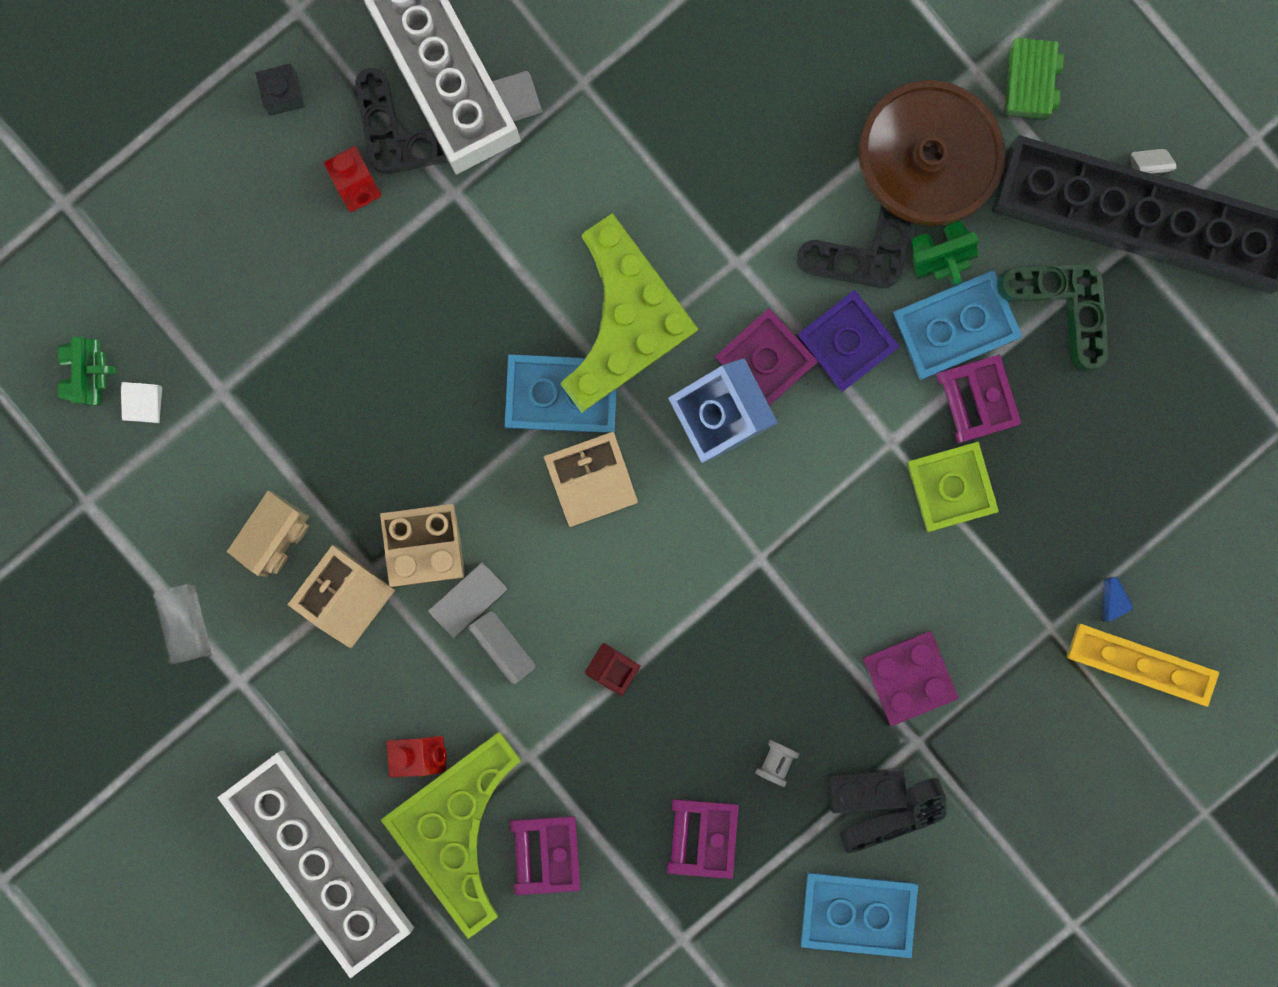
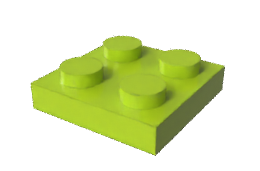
(952, 486)

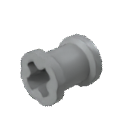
(777, 763)

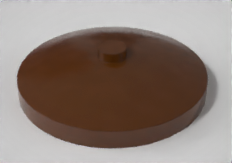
(931, 152)

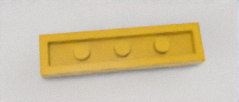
(1142, 665)

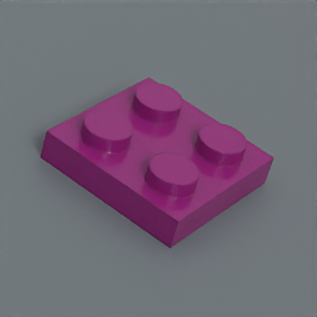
(771, 353)
(910, 678)

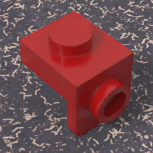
(352, 179)
(416, 756)

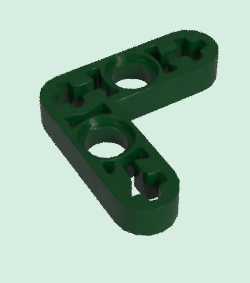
(1068, 290)

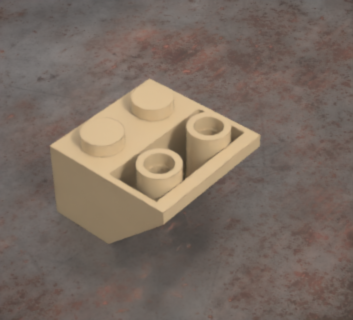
(591, 479)
(268, 535)
(422, 545)
(341, 596)

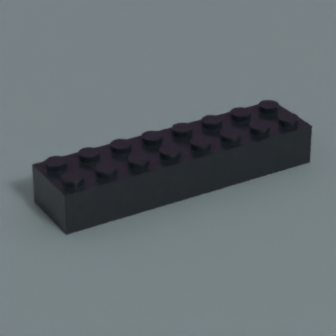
(1140, 213)

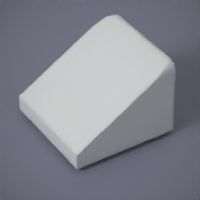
(1154, 162)
(141, 402)

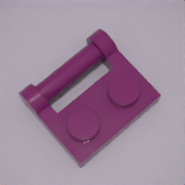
(990, 394)
(715, 839)
(558, 855)

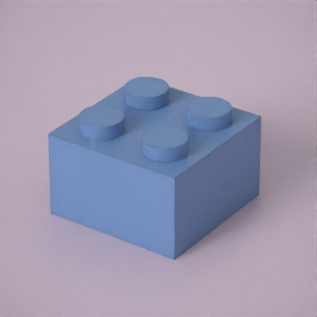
(722, 410)

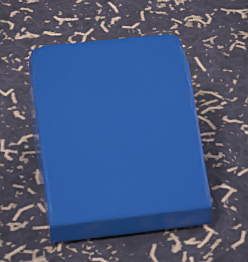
(1114, 600)

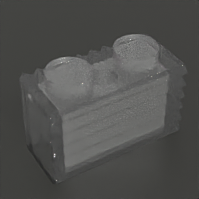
(182, 623)

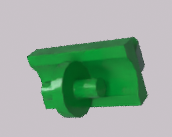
(946, 258)
(87, 371)

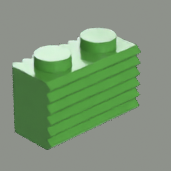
(1032, 79)

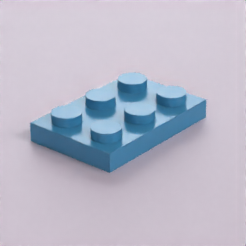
(956, 325)
(540, 402)
(859, 915)

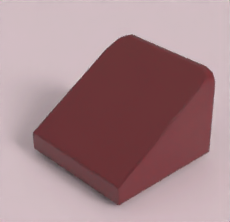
(612, 669)

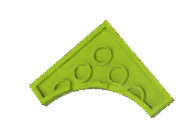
(637, 321)
(442, 827)

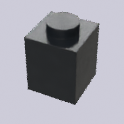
(280, 89)

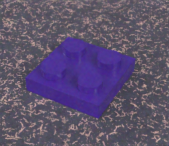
(848, 341)

